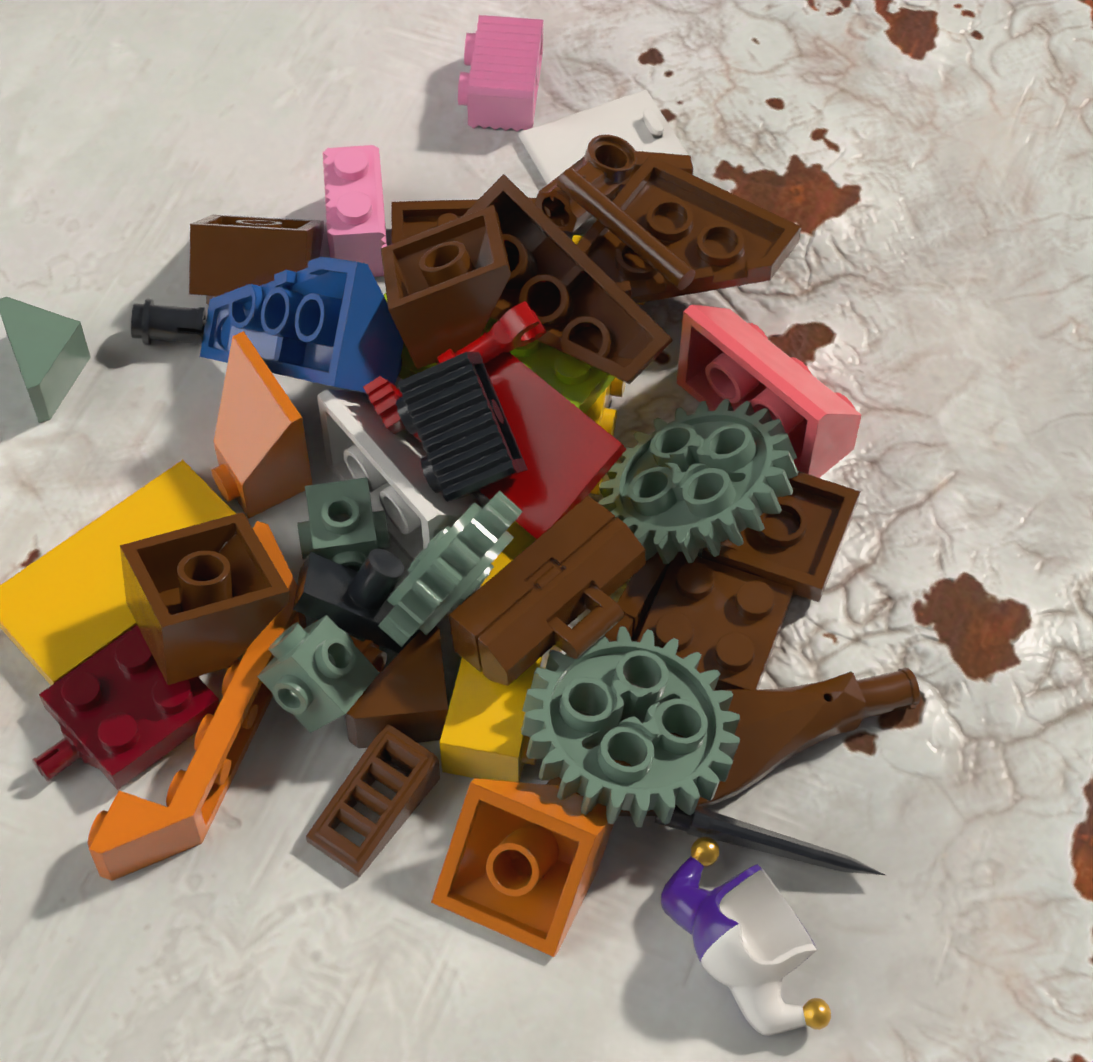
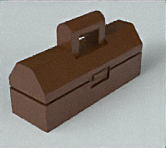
(544, 590)

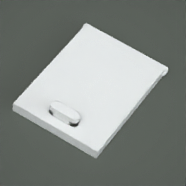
(565, 140)

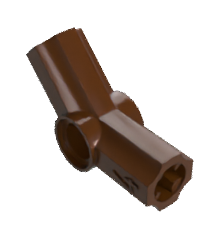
(608, 167)

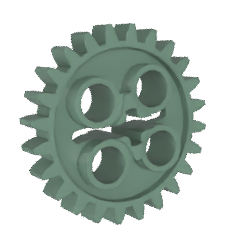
(701, 479)
(631, 727)

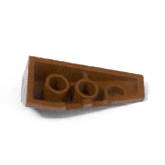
(569, 292)

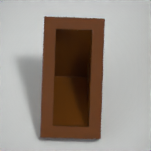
(404, 695)

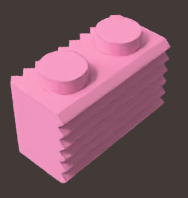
(503, 72)
(355, 205)

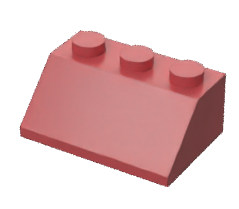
(737, 362)

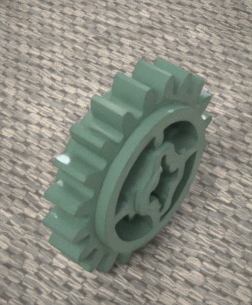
(450, 568)

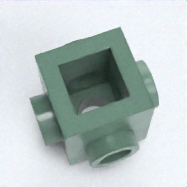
(342, 523)
(317, 672)

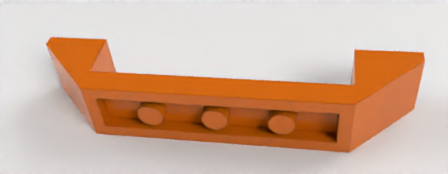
(144, 832)

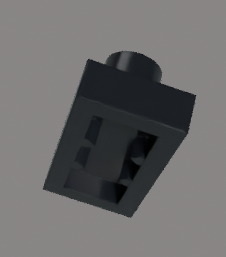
(351, 597)

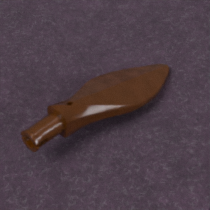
(791, 719)

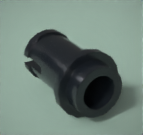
(167, 323)

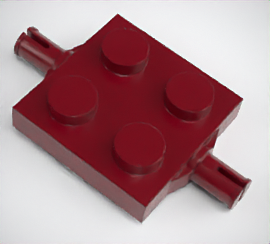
(121, 712)

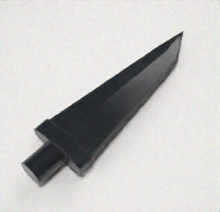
(733, 831)

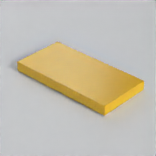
(75, 594)

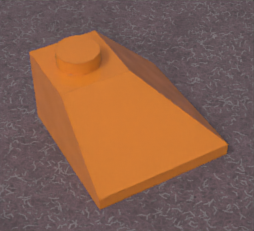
(257, 435)
(522, 860)

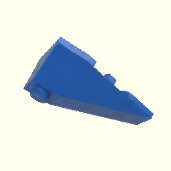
(312, 325)

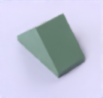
(47, 351)

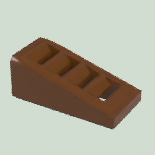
(386, 748)

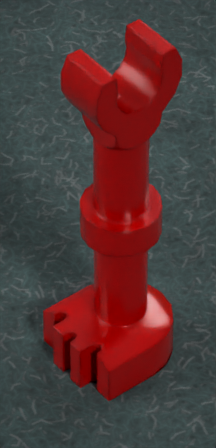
(515, 329)

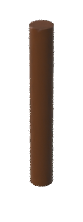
(626, 229)

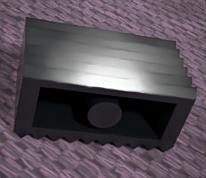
(459, 427)

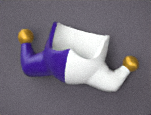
(745, 939)

